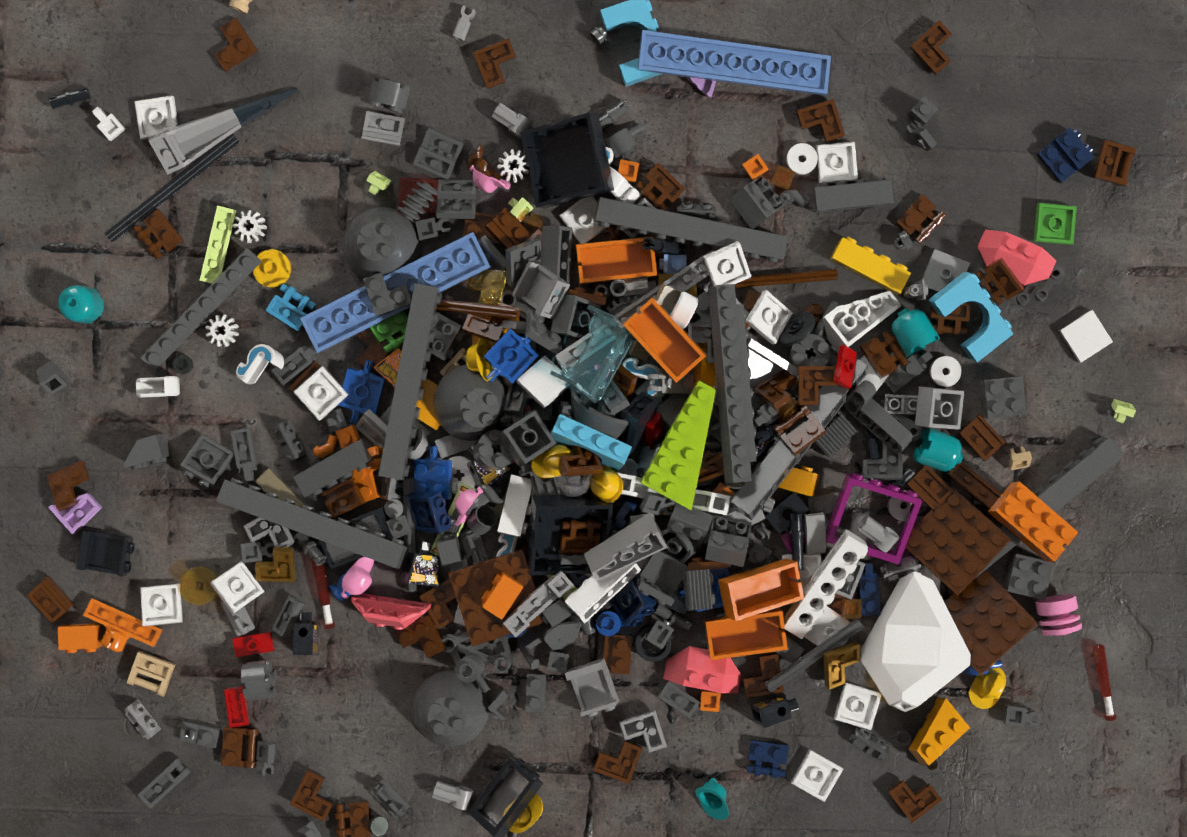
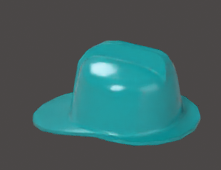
(712, 799)

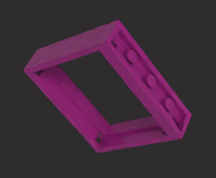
(875, 485)

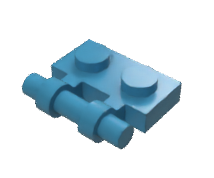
(286, 311)

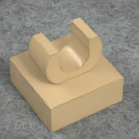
(1019, 460)

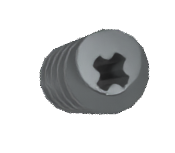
(419, 199)

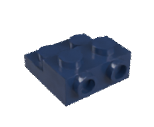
(1065, 154)
(429, 512)
(632, 604)

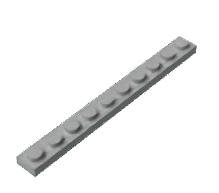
(681, 281)

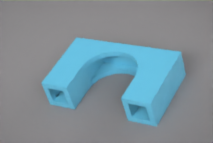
(636, 14)
(993, 329)
(611, 451)

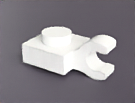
(109, 124)

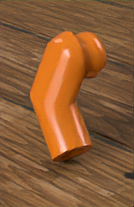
(327, 449)

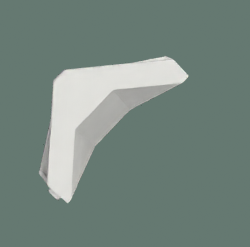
(914, 644)

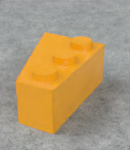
(801, 481)
(938, 733)

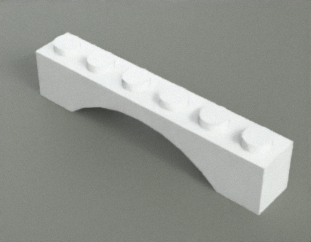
(703, 500)

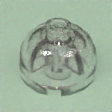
(573, 485)

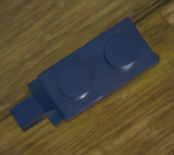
(869, 591)

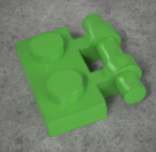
(388, 328)

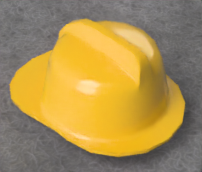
(475, 358)
(547, 463)
(607, 485)
(987, 688)
(528, 816)

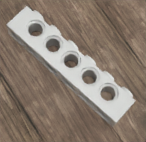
(847, 543)

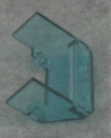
(600, 357)

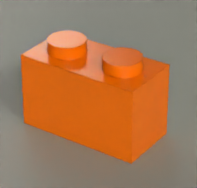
(501, 595)
(79, 637)

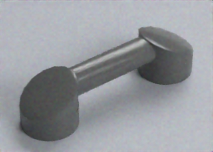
(903, 738)

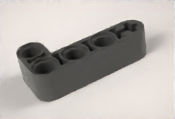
(877, 418)

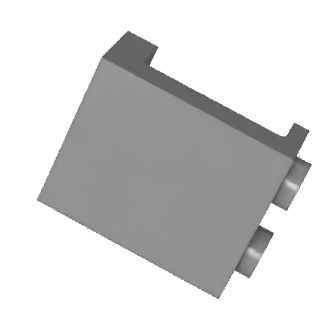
(541, 289)
(593, 687)

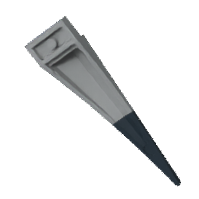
(188, 141)

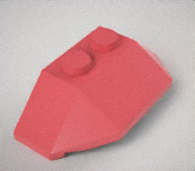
(1025, 259)
(389, 610)
(695, 669)

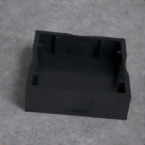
(567, 160)
(546, 529)

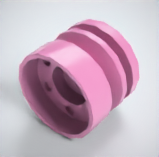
(1058, 619)

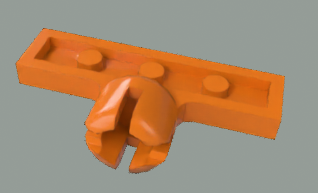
(363, 478)
(120, 626)

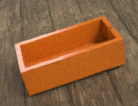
(615, 261)
(664, 339)
(1033, 522)
(760, 589)
(745, 636)

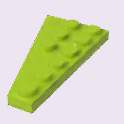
(679, 458)

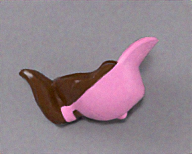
(483, 174)

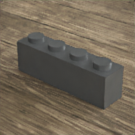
(852, 196)
(332, 468)

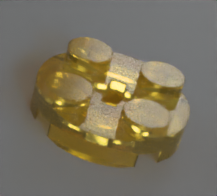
(188, 585)

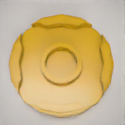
(273, 269)

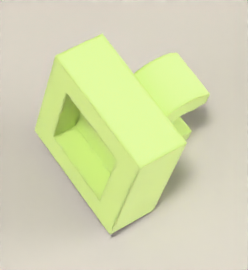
(378, 182)
(520, 208)
(1122, 409)

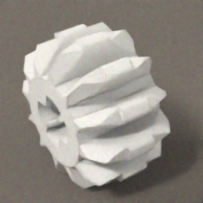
(510, 160)
(246, 233)
(222, 338)

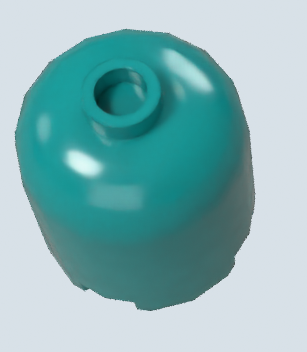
(80, 304)
(913, 331)
(938, 450)

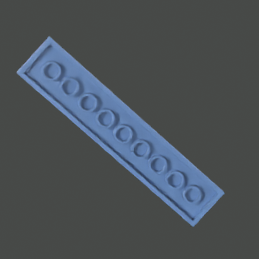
(734, 62)
(355, 312)

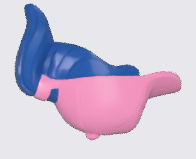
(354, 581)

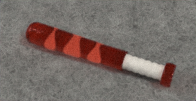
(321, 583)
(1104, 681)

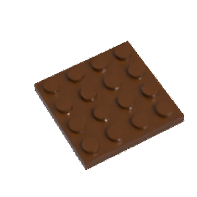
(956, 542)
(472, 583)
(988, 620)

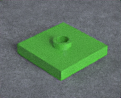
(1055, 224)

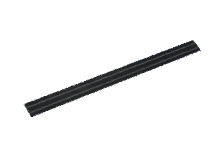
(172, 187)

